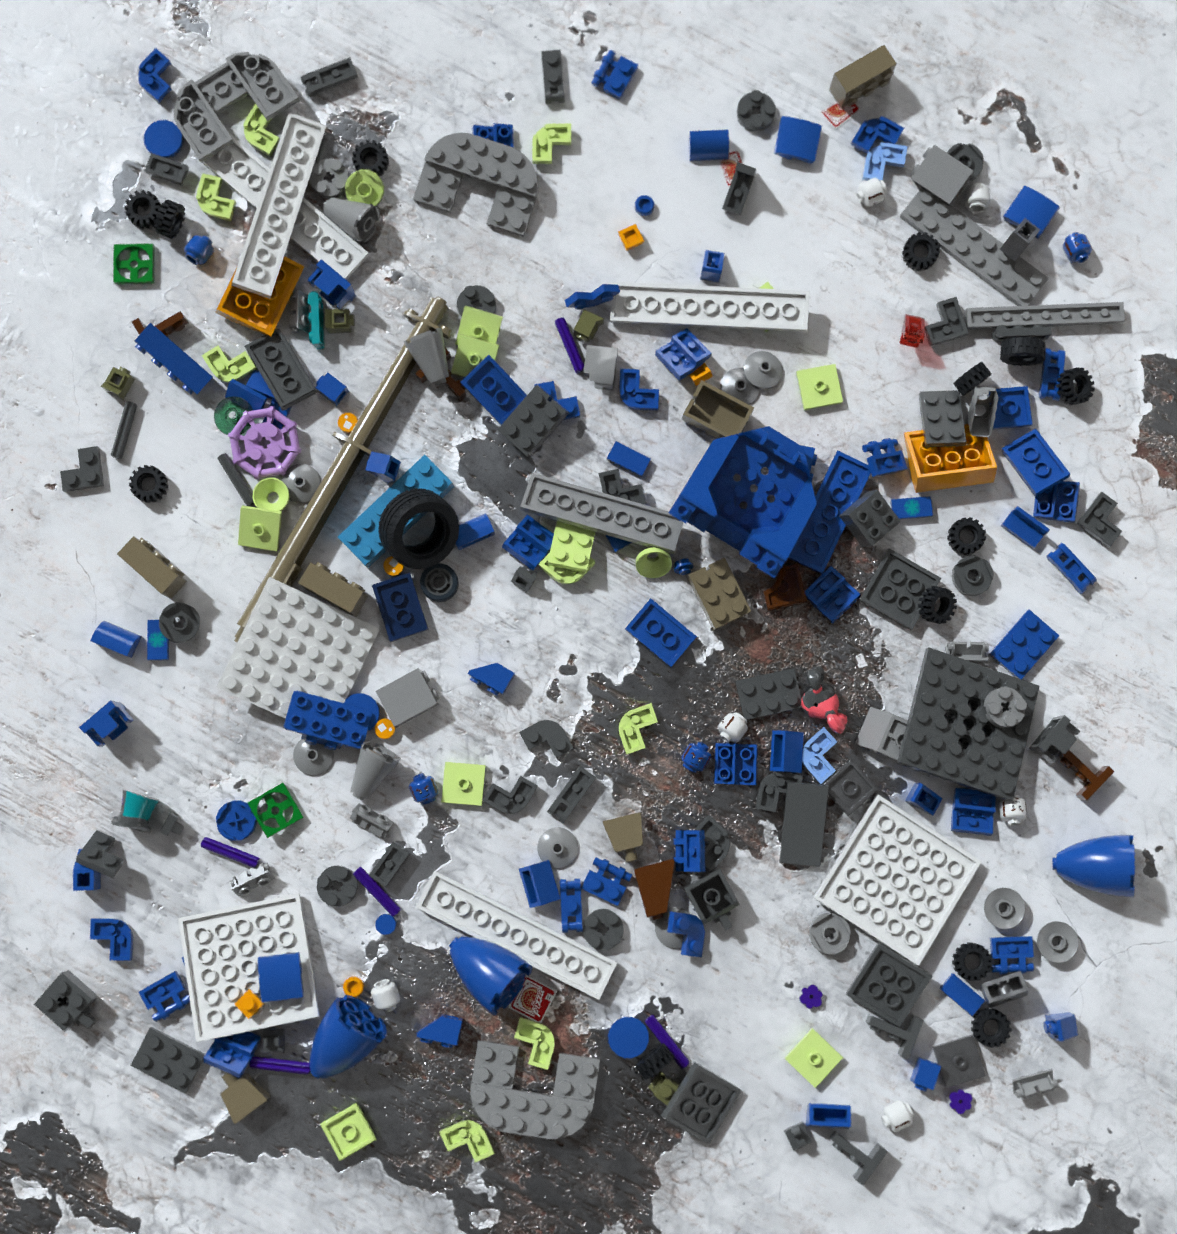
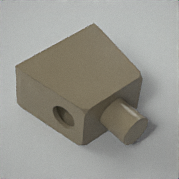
(625, 834)
(242, 1096)

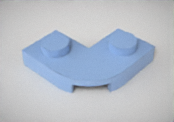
(883, 155)
(813, 755)

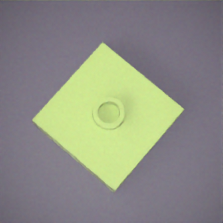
(479, 325)
(471, 353)
(819, 387)
(259, 528)
(463, 783)
(813, 1058)
(348, 1131)

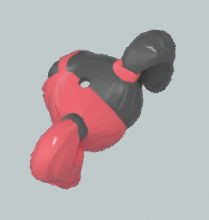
(826, 698)

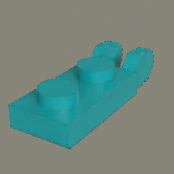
(316, 320)

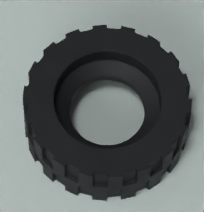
(1023, 351)

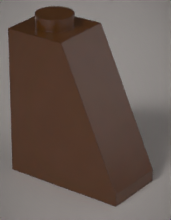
(655, 886)

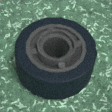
(442, 593)

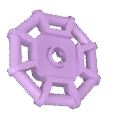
(254, 437)

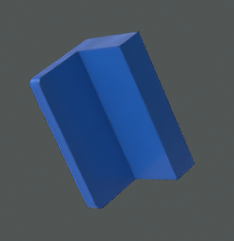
(1024, 527)

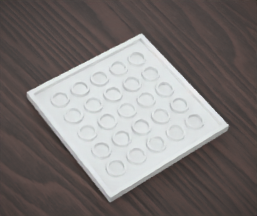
(293, 647)
(897, 880)
(223, 964)

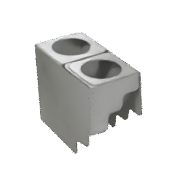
(601, 365)
(978, 424)

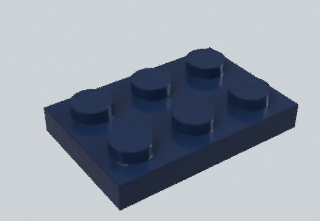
(400, 607)

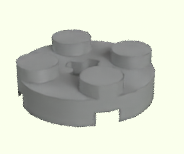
(329, 167)
(994, 709)
(826, 944)

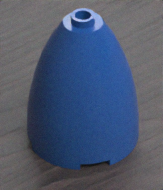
(1100, 865)
(489, 971)
(345, 1037)

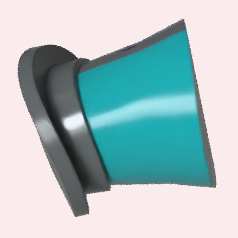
(135, 811)

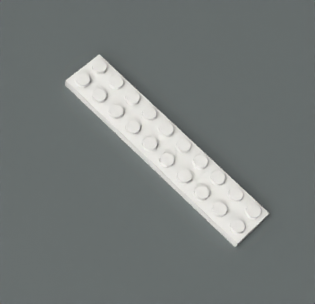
(278, 206)
(311, 229)
(711, 306)
(527, 938)

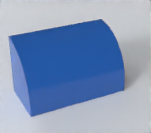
(709, 145)
(474, 531)
(116, 638)
(786, 751)
(539, 884)
(828, 1116)

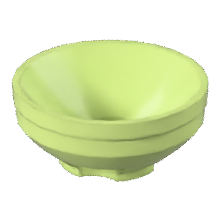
(266, 487)
(653, 567)

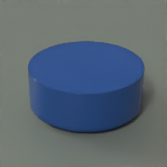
(644, 205)
(385, 924)

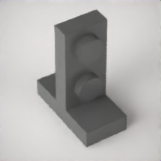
(739, 188)
(909, 1036)
(868, 1162)

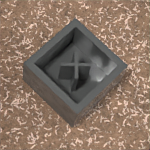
(869, 518)

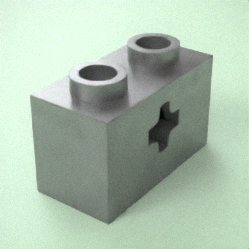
(1019, 239)
(1004, 989)

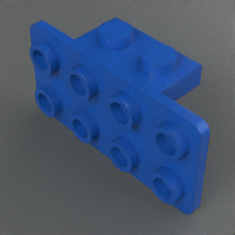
(327, 721)

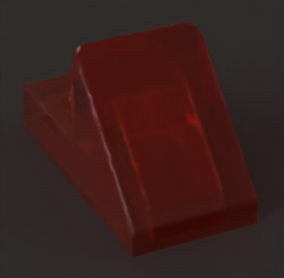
(912, 331)

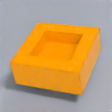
(630, 237)
(701, 373)
(249, 1004)

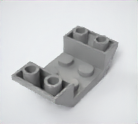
(883, 733)

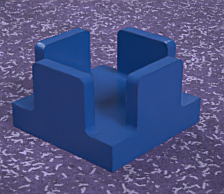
(333, 286)
(107, 723)

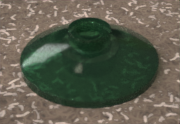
(222, 411)

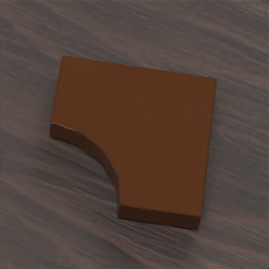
(787, 589)

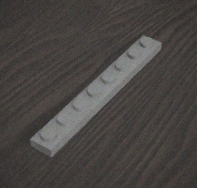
(1045, 315)

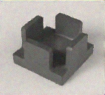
(1054, 738)

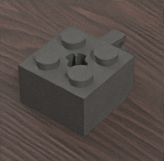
(724, 899)
(79, 997)

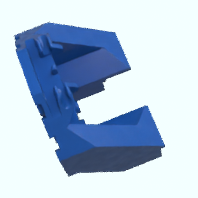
(764, 529)

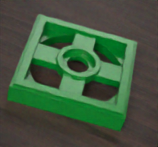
(134, 249)
(269, 831)

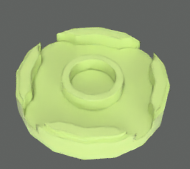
(364, 187)

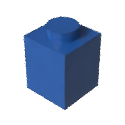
(331, 388)
(925, 1074)

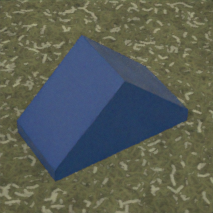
(712, 266)
(924, 798)

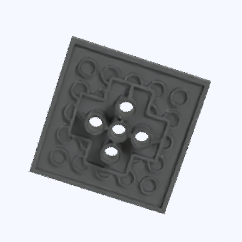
(931, 743)

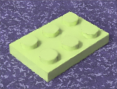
(571, 547)

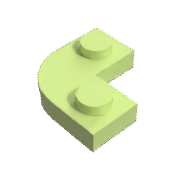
(257, 135)
(546, 137)
(210, 202)
(227, 370)
(563, 575)
(630, 726)
(542, 1039)
(470, 1133)

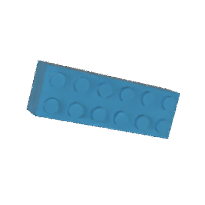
(363, 534)

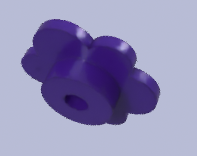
(815, 1000)
(965, 1098)

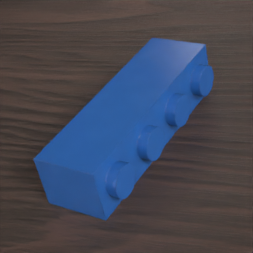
(174, 359)

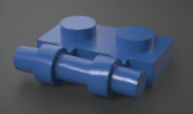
(620, 77)
(887, 463)
(690, 850)
(603, 887)
(1011, 947)
(162, 990)

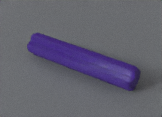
(569, 344)
(230, 852)
(376, 891)
(664, 1037)
(280, 1065)

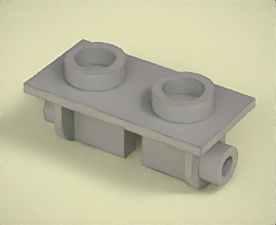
(300, 320)
(974, 653)
(379, 823)
(243, 884)
(1025, 1085)

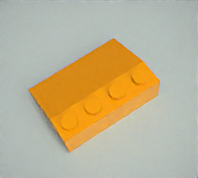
(258, 311)
(949, 466)

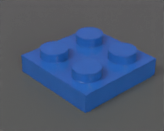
(1012, 408)

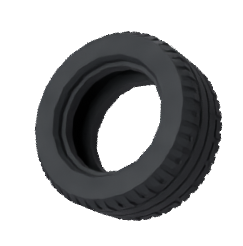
(398, 514)

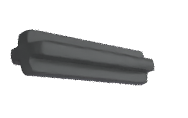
(123, 430)
(236, 479)

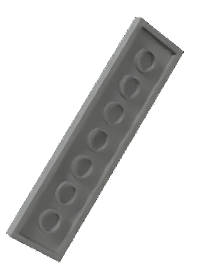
(973, 247)
(601, 513)

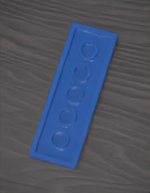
(836, 494)

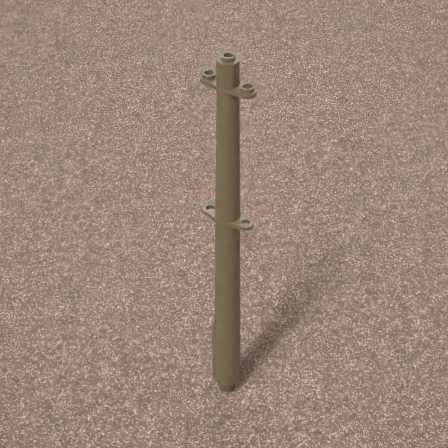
(301, 539)

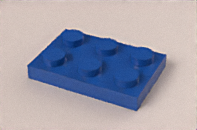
(494, 389)
(1035, 462)
(660, 632)
(1024, 644)

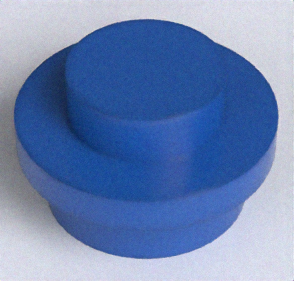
(683, 566)

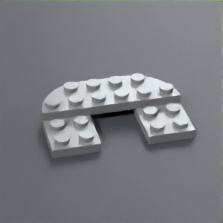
(222, 88)
(485, 161)
(527, 1111)

